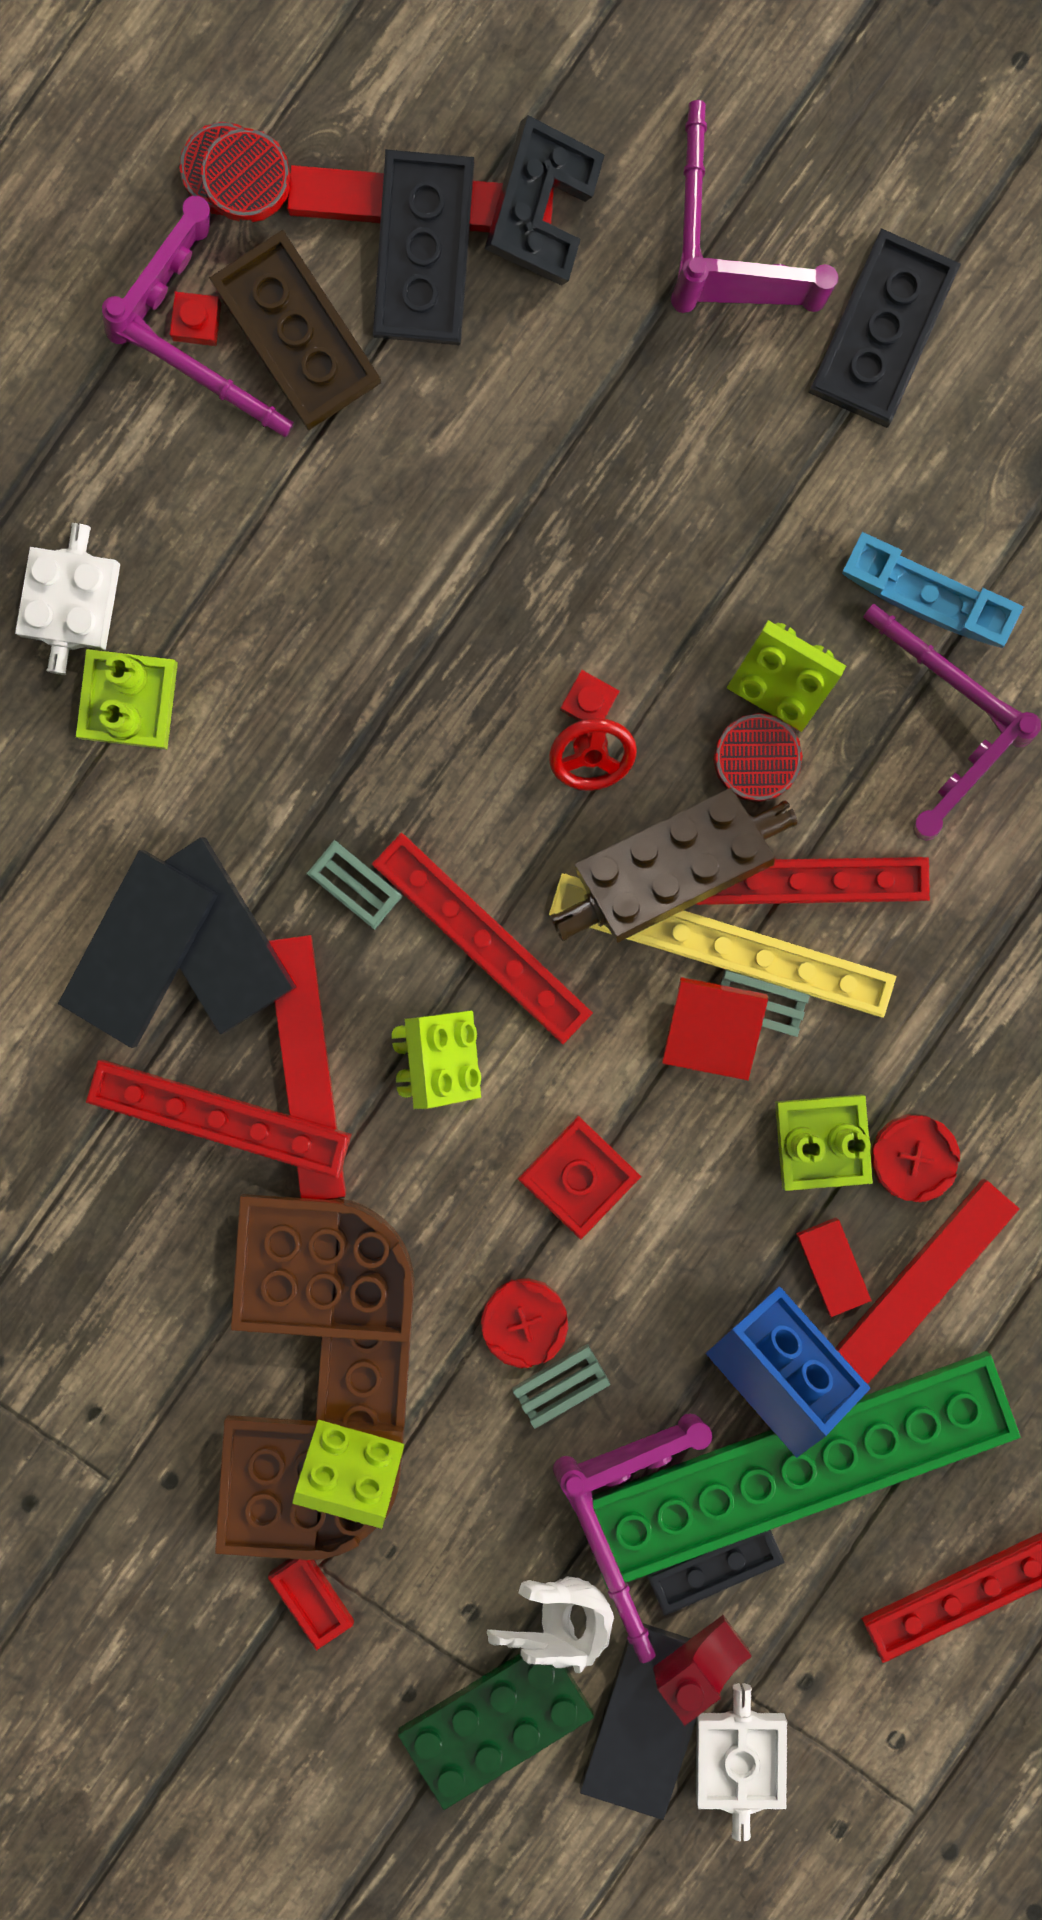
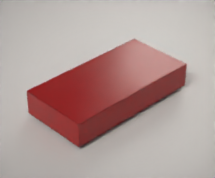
(833, 1267)
(311, 1600)

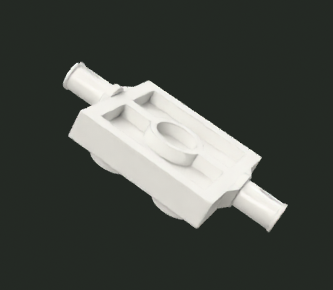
(68, 598)
(741, 1761)

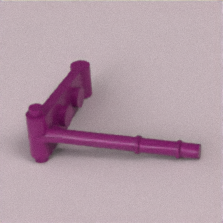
(730, 280)
(125, 316)
(1014, 726)
(610, 1470)

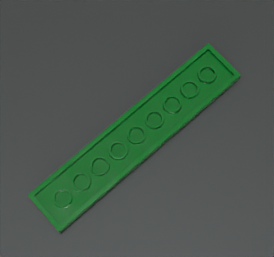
(764, 1486)

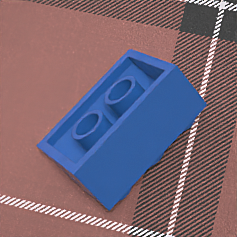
(788, 1372)

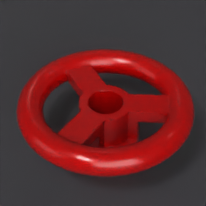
(591, 750)

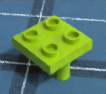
(786, 675)
(126, 699)
(440, 1059)
(823, 1142)
(349, 1474)

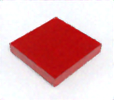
(714, 1028)
(579, 1177)

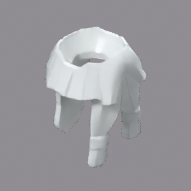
(558, 1643)

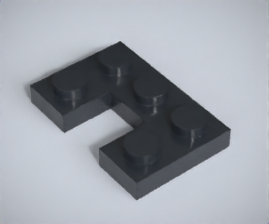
(537, 162)

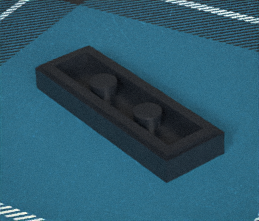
(714, 1571)

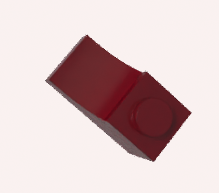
(700, 1668)

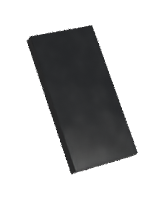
(423, 247)
(884, 328)
(138, 948)
(230, 958)
(638, 1736)

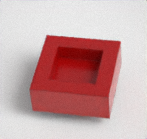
(195, 318)
(589, 698)

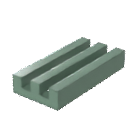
(384, 908)
(796, 1013)
(571, 1399)

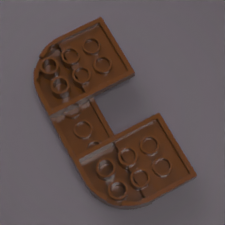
(329, 1275)

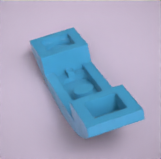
(930, 595)

